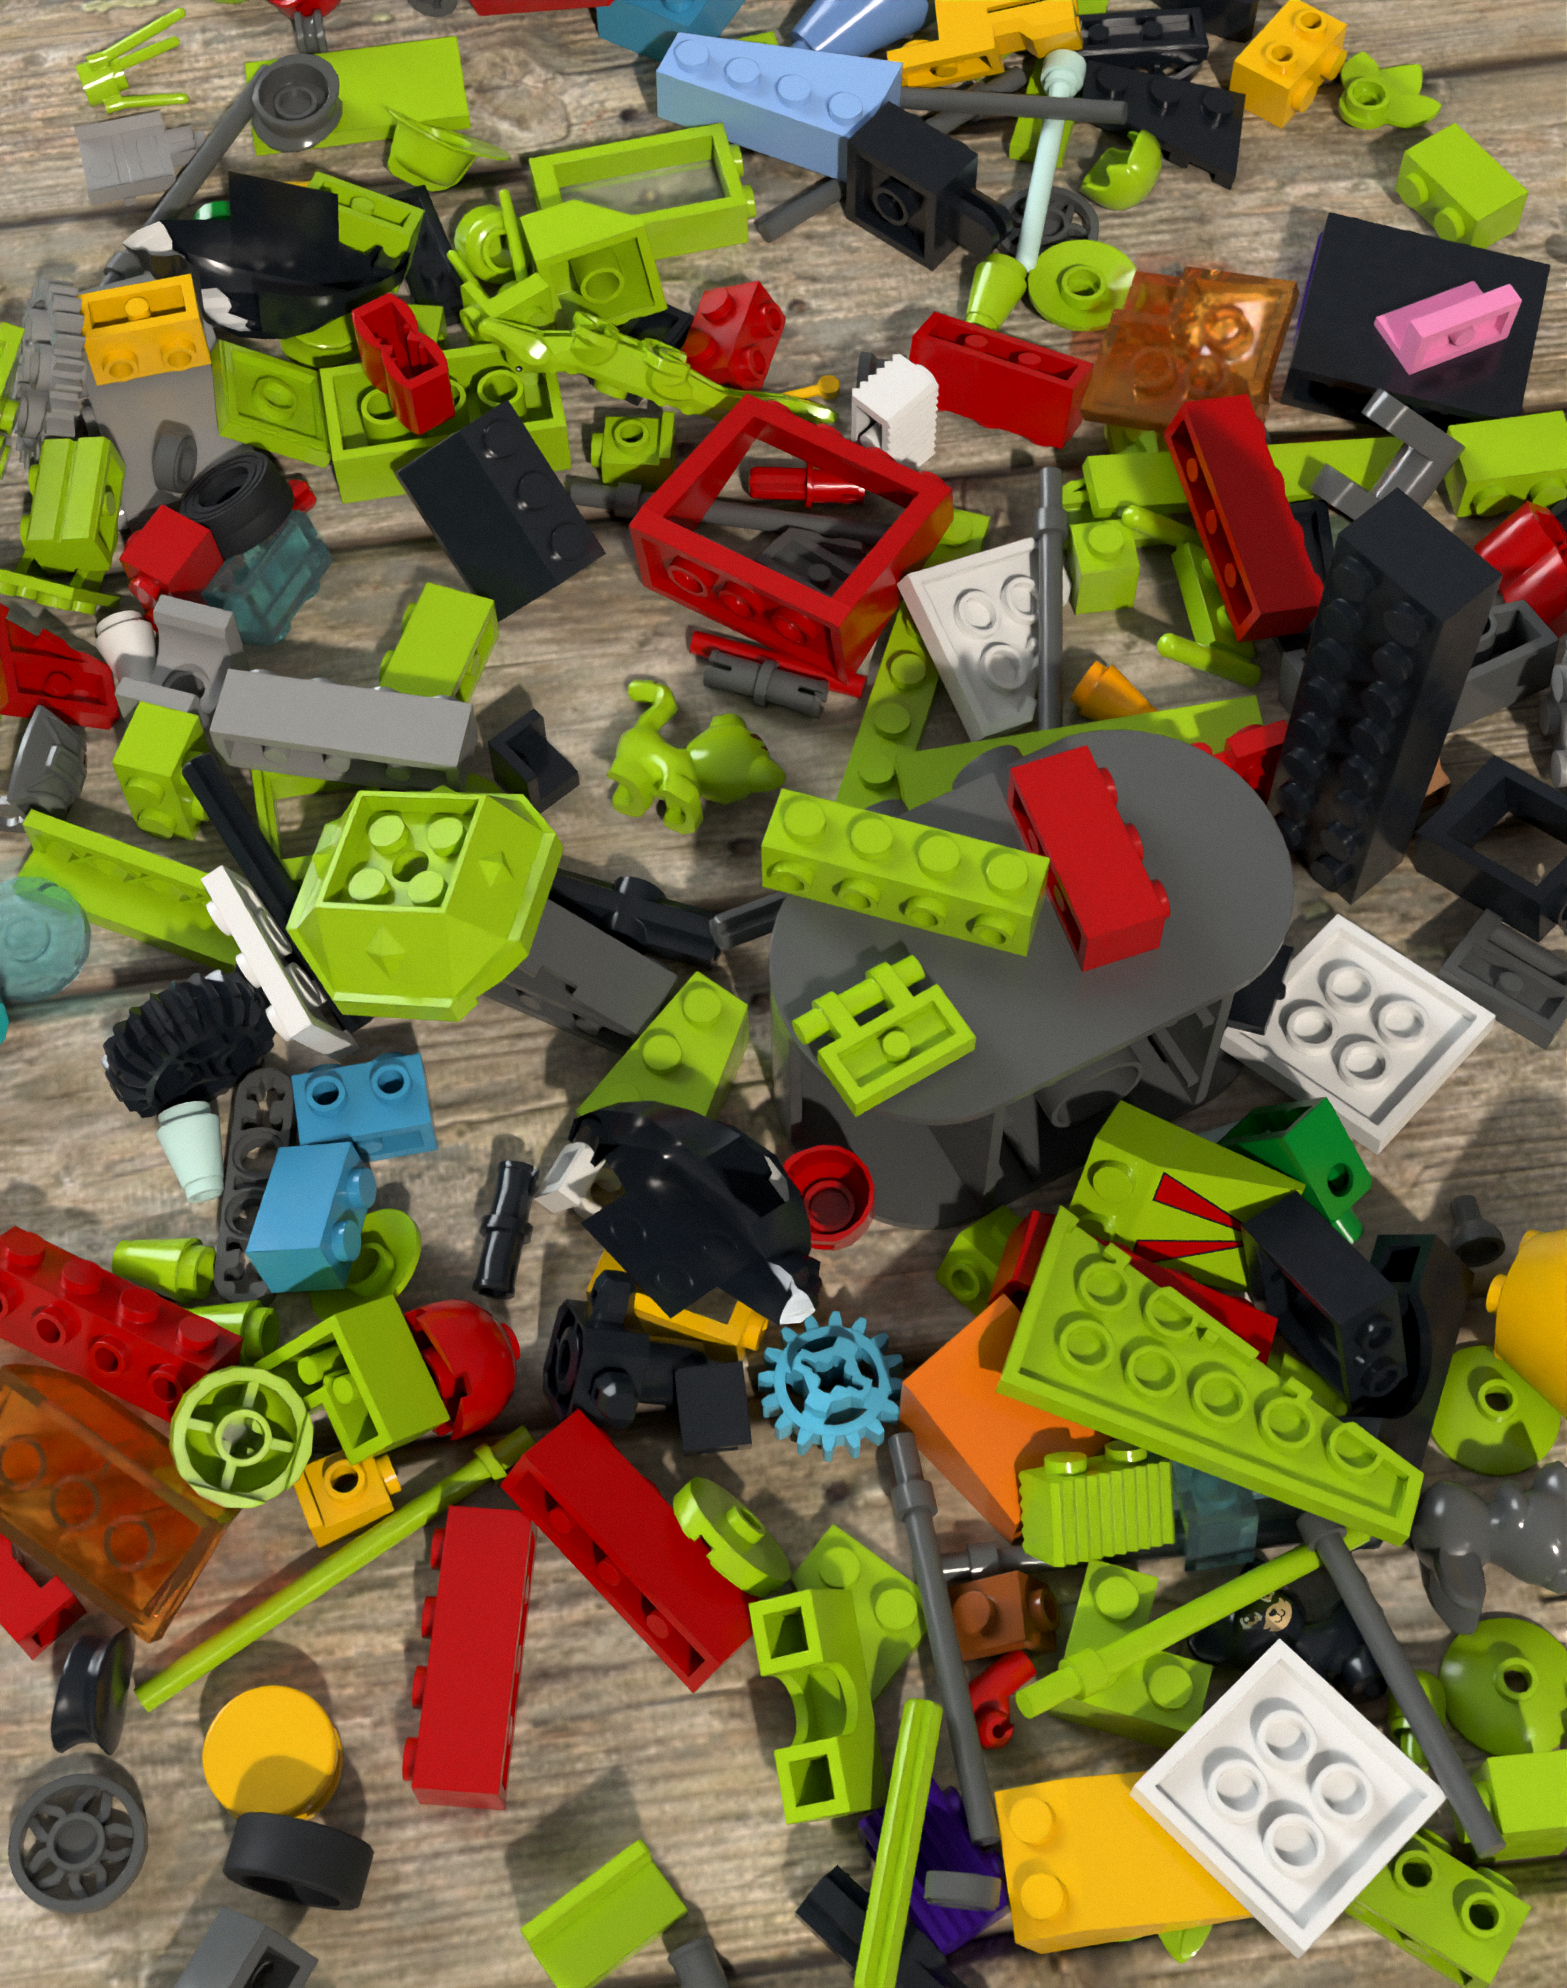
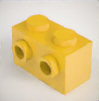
(1289, 62)
(144, 329)

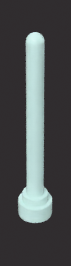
(1061, 77)

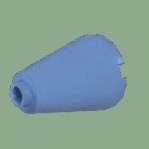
(859, 25)

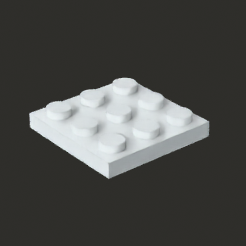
(1362, 1032)
(1288, 1797)

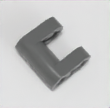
(1414, 469)

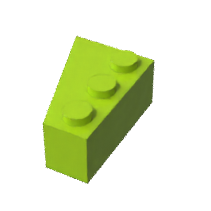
(683, 1055)

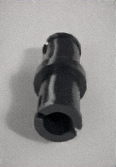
(506, 1230)

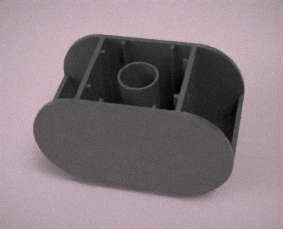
(1049, 1039)

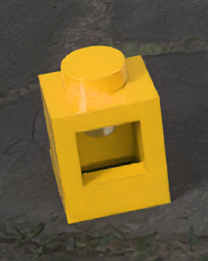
(340, 1515)

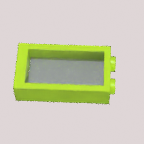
(674, 180)

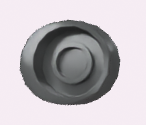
(296, 103)

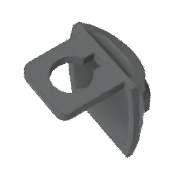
(45, 772)

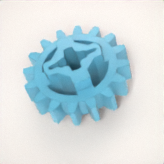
(810, 1371)

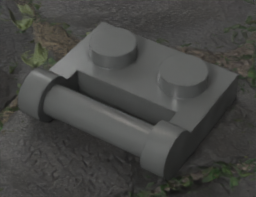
(1510, 979)

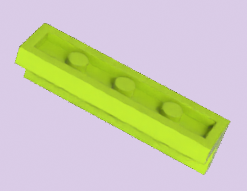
(129, 890)

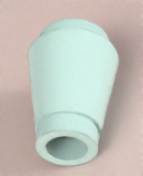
(194, 1149)

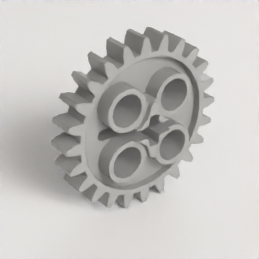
(49, 368)

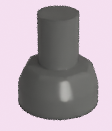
(1474, 1238)

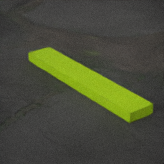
(1153, 482)
(931, 772)

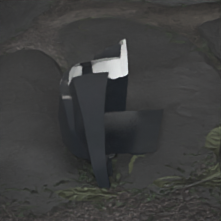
(270, 266)
(700, 1211)

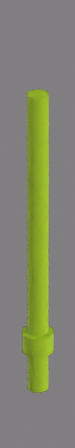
(1090, 1670)

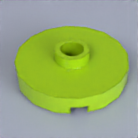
(738, 1539)

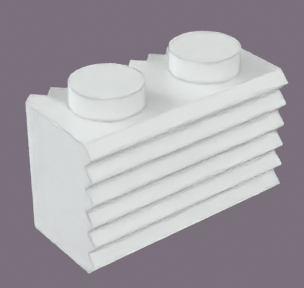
(897, 412)

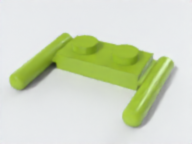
(1215, 640)

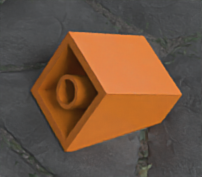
(980, 1435)

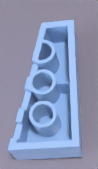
(775, 96)

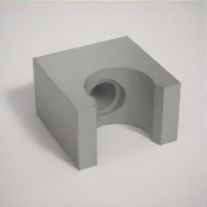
(191, 663)

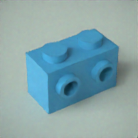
(372, 1104)
(311, 1218)

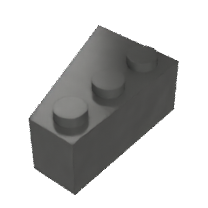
(587, 983)

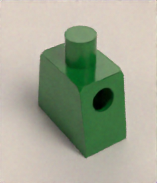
(1312, 1147)

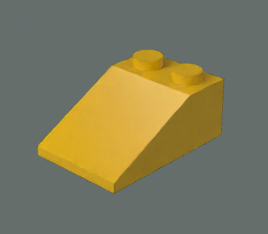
(1098, 1867)

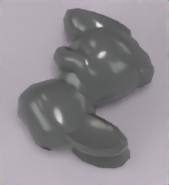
(1516, 1531)

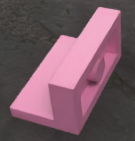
(1448, 325)

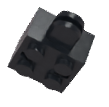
(919, 190)

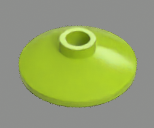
(1080, 284)
(383, 1267)
(1489, 1439)
(1482, 1704)

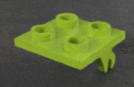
(80, 595)

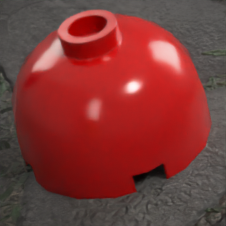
(468, 1360)

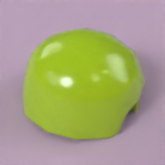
(1125, 177)

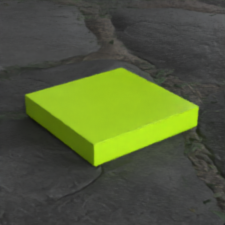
(270, 404)

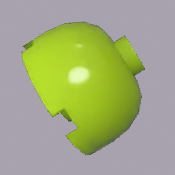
(241, 1436)

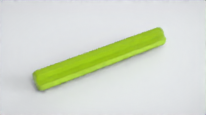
(899, 1845)

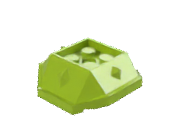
(423, 900)

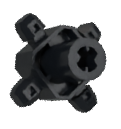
(608, 1361)

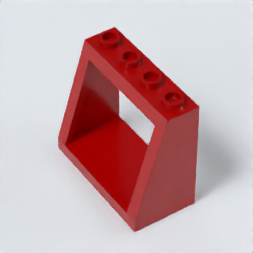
(757, 601)

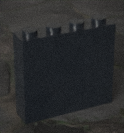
(1377, 269)

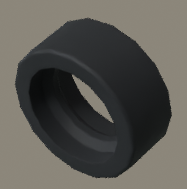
(298, 1861)

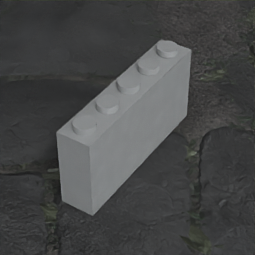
(138, 415)

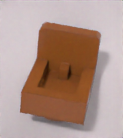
(1004, 1615)

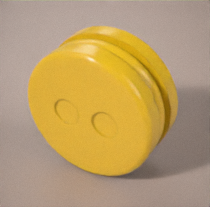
(273, 1754)

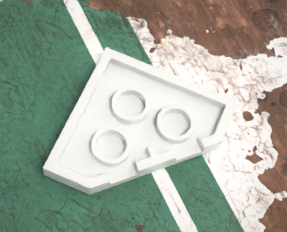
(984, 633)

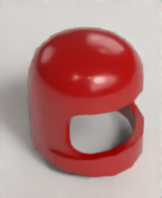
(832, 1220)

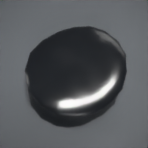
(94, 1691)

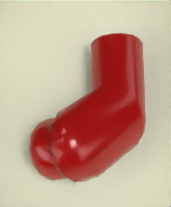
(991, 1696)

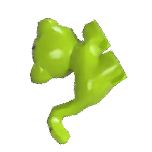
(717, 765)

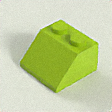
(594, 262)

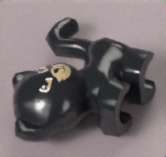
(1327, 1644)

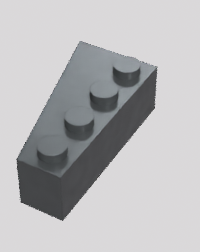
(1509, 664)

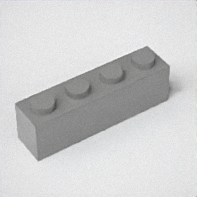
(343, 732)

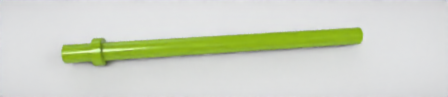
(486, 1466)

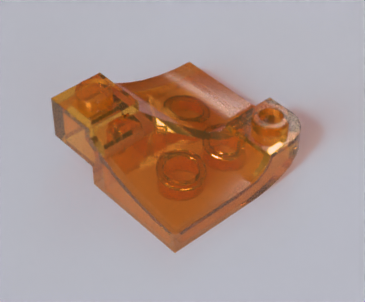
(1188, 343)

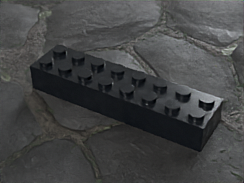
(1378, 692)

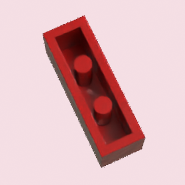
(1002, 379)
(1095, 864)

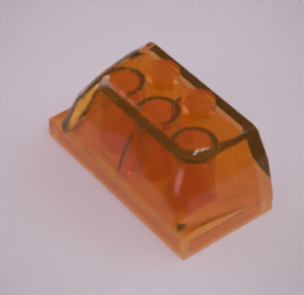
(101, 1498)

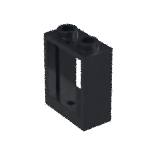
(1449, 835)
(1326, 1300)

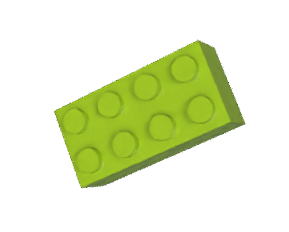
(373, 444)

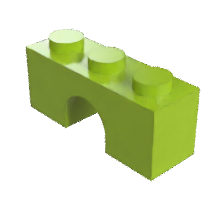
(817, 1653)

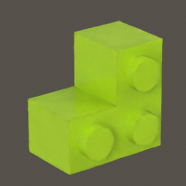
(365, 1377)
(1149, 1700)

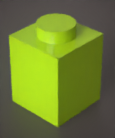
(1102, 566)

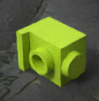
(636, 450)

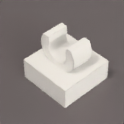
(571, 1181)

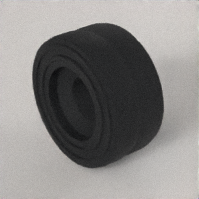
(240, 502)

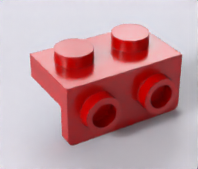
(735, 335)

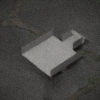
(134, 156)

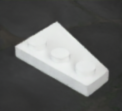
(262, 961)

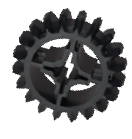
(188, 1043)

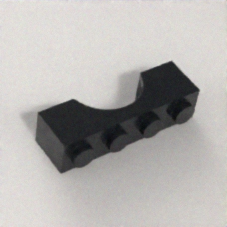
(1432, 1302)

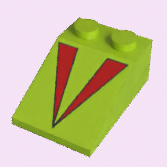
(1174, 1196)

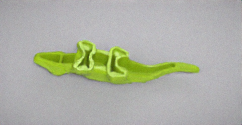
(629, 366)

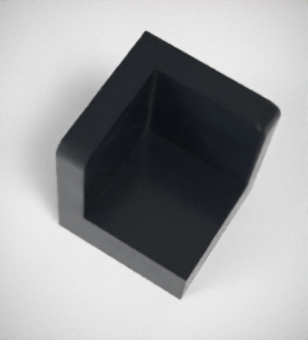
(529, 764)
(713, 1408)

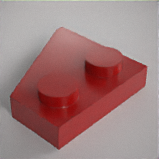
(53, 675)

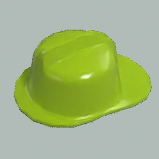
(434, 155)

